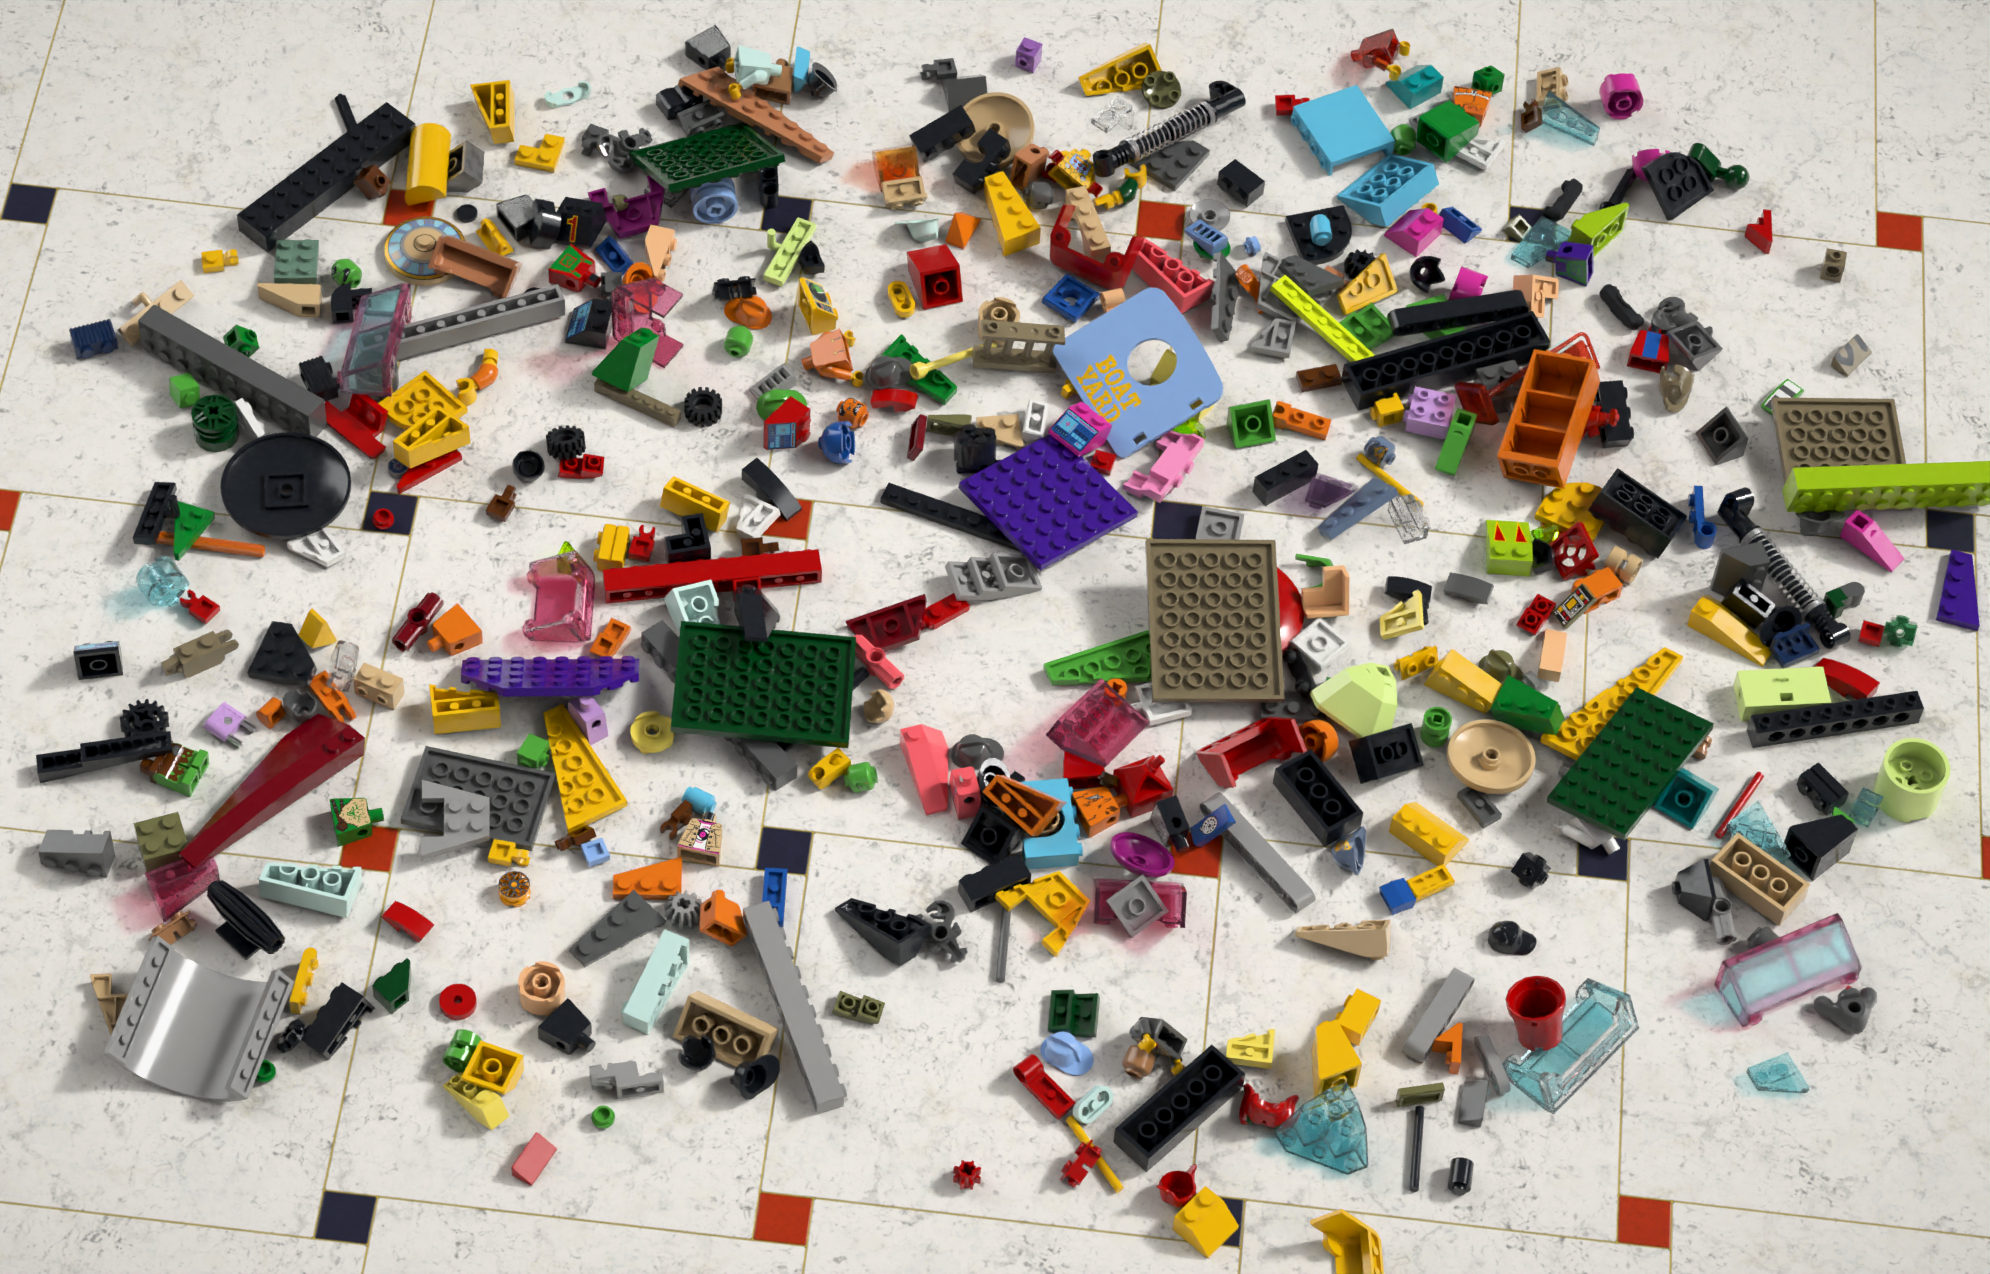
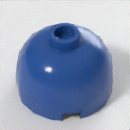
(837, 442)

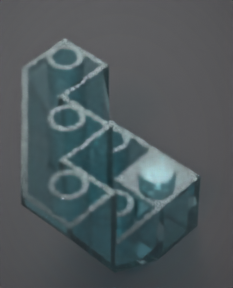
(1328, 1131)

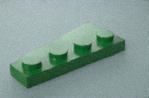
(934, 383)

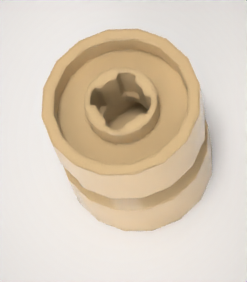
(1616, 561)

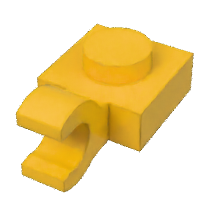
(215, 260)
(505, 852)

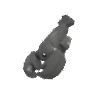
(622, 146)
(1677, 316)
(942, 933)

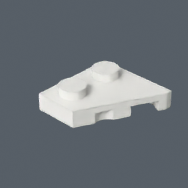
(1481, 152)
(249, 424)
(755, 517)
(318, 547)

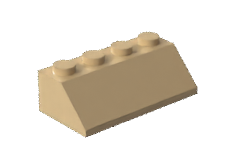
(733, 1032)

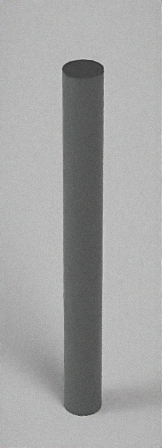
(1003, 945)

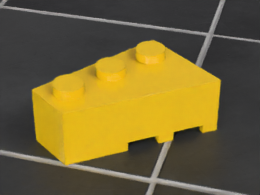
(497, 108)

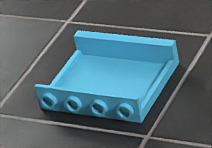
(1341, 128)

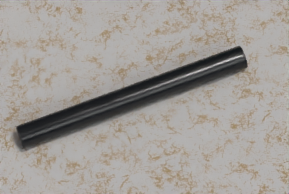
(1417, 1149)

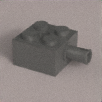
(1495, 374)

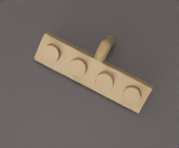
(168, 301)

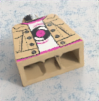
(702, 840)

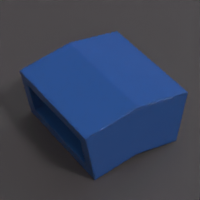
(1397, 896)

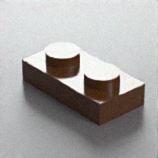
(1319, 378)

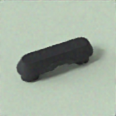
(1571, 190)
(1620, 308)
(1300, 671)

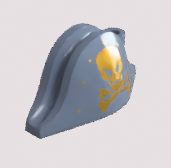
(1350, 851)

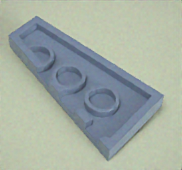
(1360, 505)

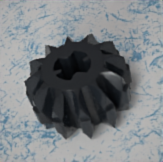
(1357, 262)

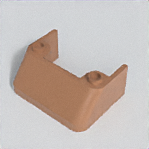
(475, 264)

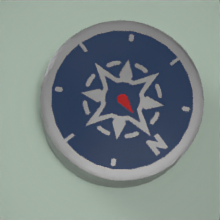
(396, 468)

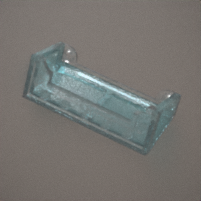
(1590, 1036)

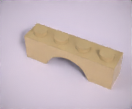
(1093, 235)

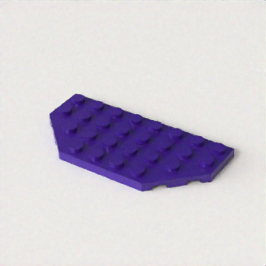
(549, 676)

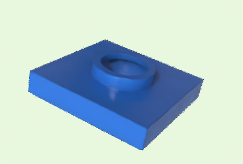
(1072, 288)

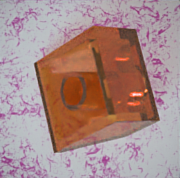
(895, 163)

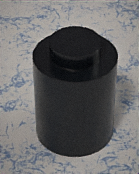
(1460, 1175)

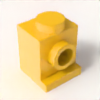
(1387, 411)

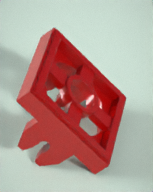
(1565, 539)

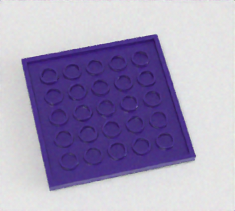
(1047, 501)

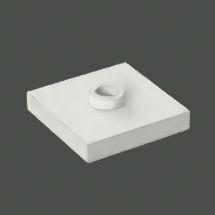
(1320, 644)

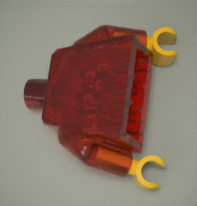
(1381, 51)

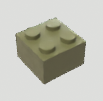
(160, 840)

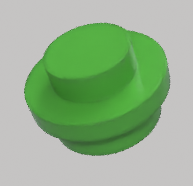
(603, 1117)

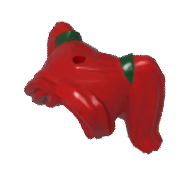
(1261, 1112)

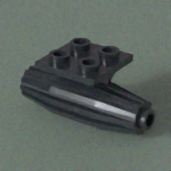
(246, 924)

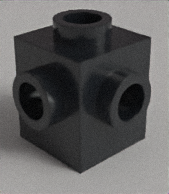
(1531, 870)

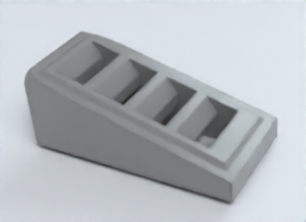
(781, 374)

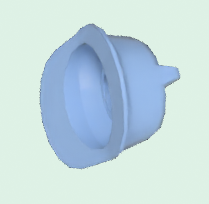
(1067, 1053)

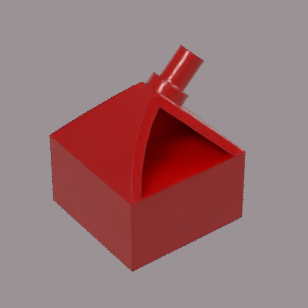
(1143, 784)

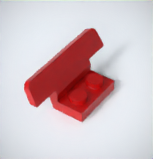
(359, 423)

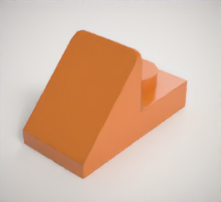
(1451, 1044)

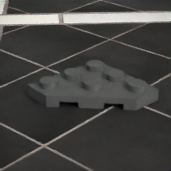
(1173, 163)

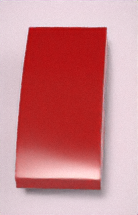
(900, 399)
(581, 468)
(1536, 615)
(408, 919)

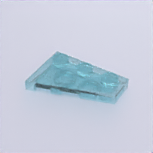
(1568, 120)

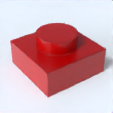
(1103, 462)
(1871, 633)

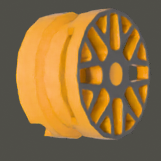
(514, 889)

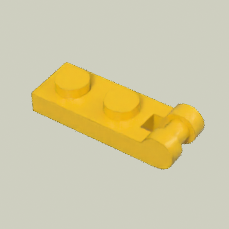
(303, 979)

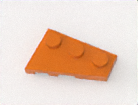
(651, 881)

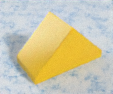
(316, 631)

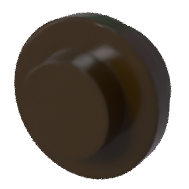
(1107, 779)

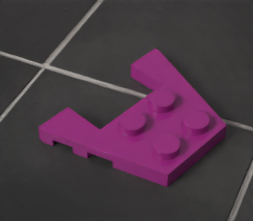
(639, 214)

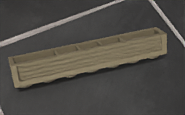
(640, 402)

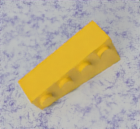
(1011, 217)

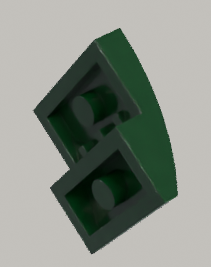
(1073, 1013)

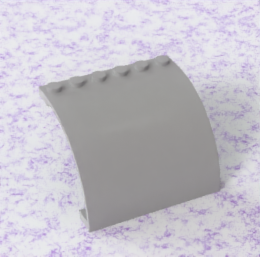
(196, 1026)

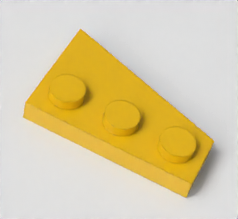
(1369, 286)

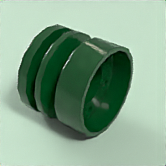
(215, 423)

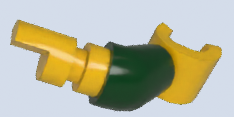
(1126, 192)

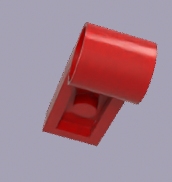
(1043, 1087)

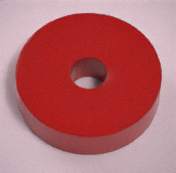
(461, 1010)

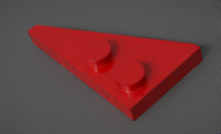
(426, 470)

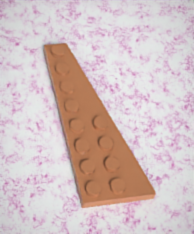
(753, 110)

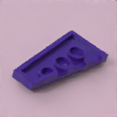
(1958, 595)

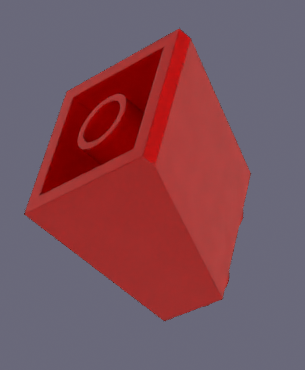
(935, 276)

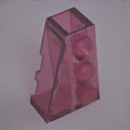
(179, 884)

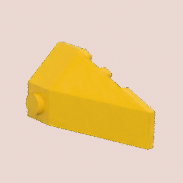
(1727, 629)

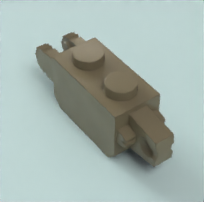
(200, 654)

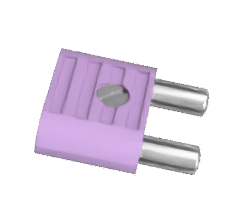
(226, 722)

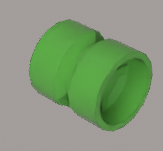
(1435, 726)
(461, 1050)

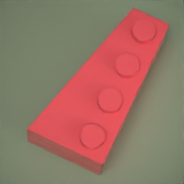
(1179, 283)

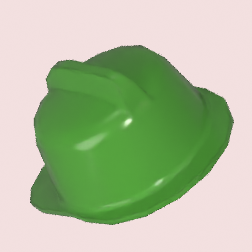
(774, 399)

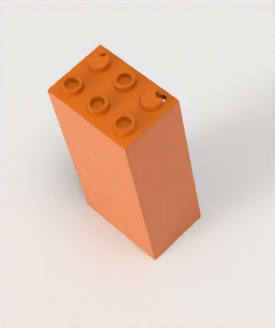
(1548, 418)

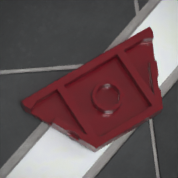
(892, 625)

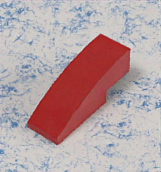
(1848, 680)

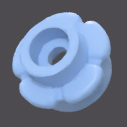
(1252, 245)

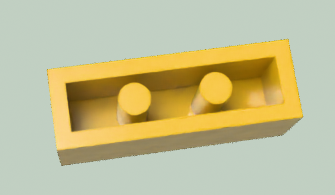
(688, 499)

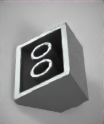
(1740, 562)

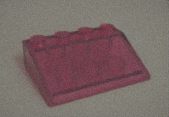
(1098, 725)

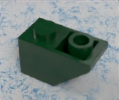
(394, 988)

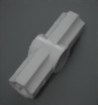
(1722, 921)

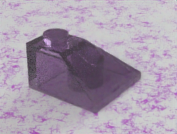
(1327, 490)

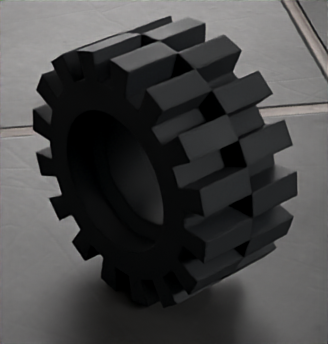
(703, 397)
(565, 442)

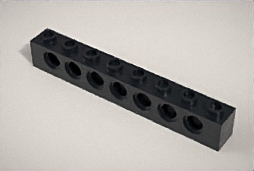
(1835, 719)

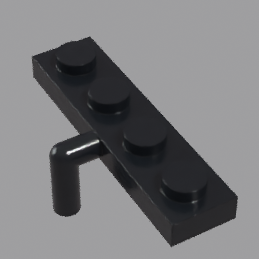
(160, 505)

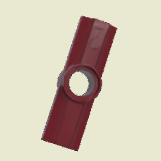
(417, 621)

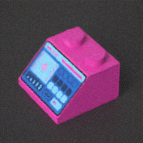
(1080, 429)

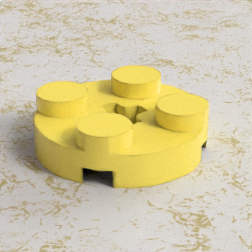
(651, 743)

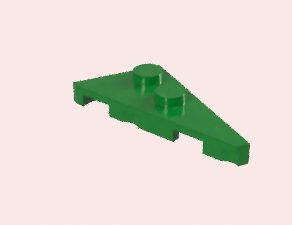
(189, 527)

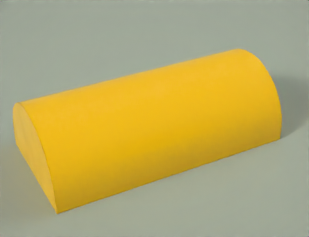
(427, 163)

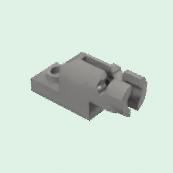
(625, 1079)

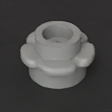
(1531, 680)

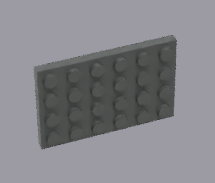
(515, 794)

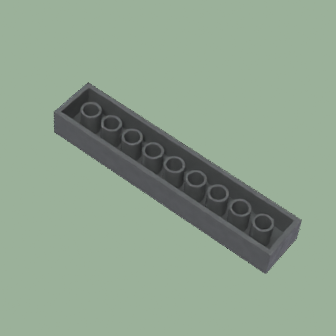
(231, 372)

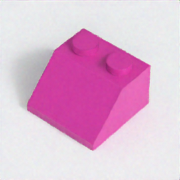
(1416, 230)

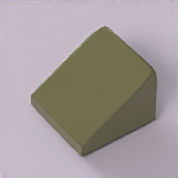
(1517, 228)

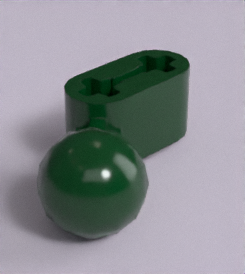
(1735, 176)

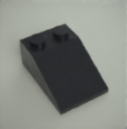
(1386, 753)

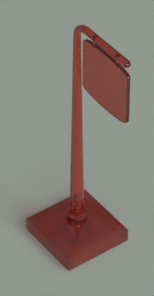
(1477, 399)

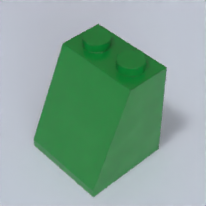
(1446, 130)
(629, 360)

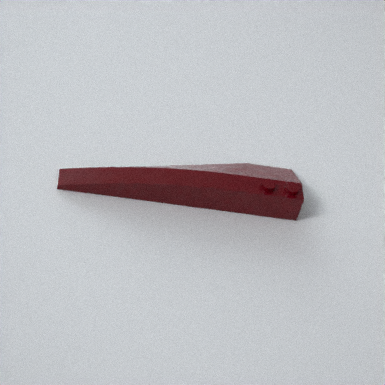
(285, 775)

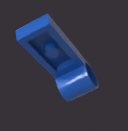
(1703, 530)

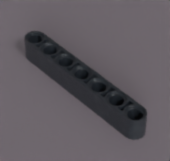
(1457, 313)

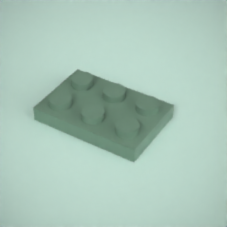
(296, 261)

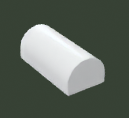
(1034, 421)

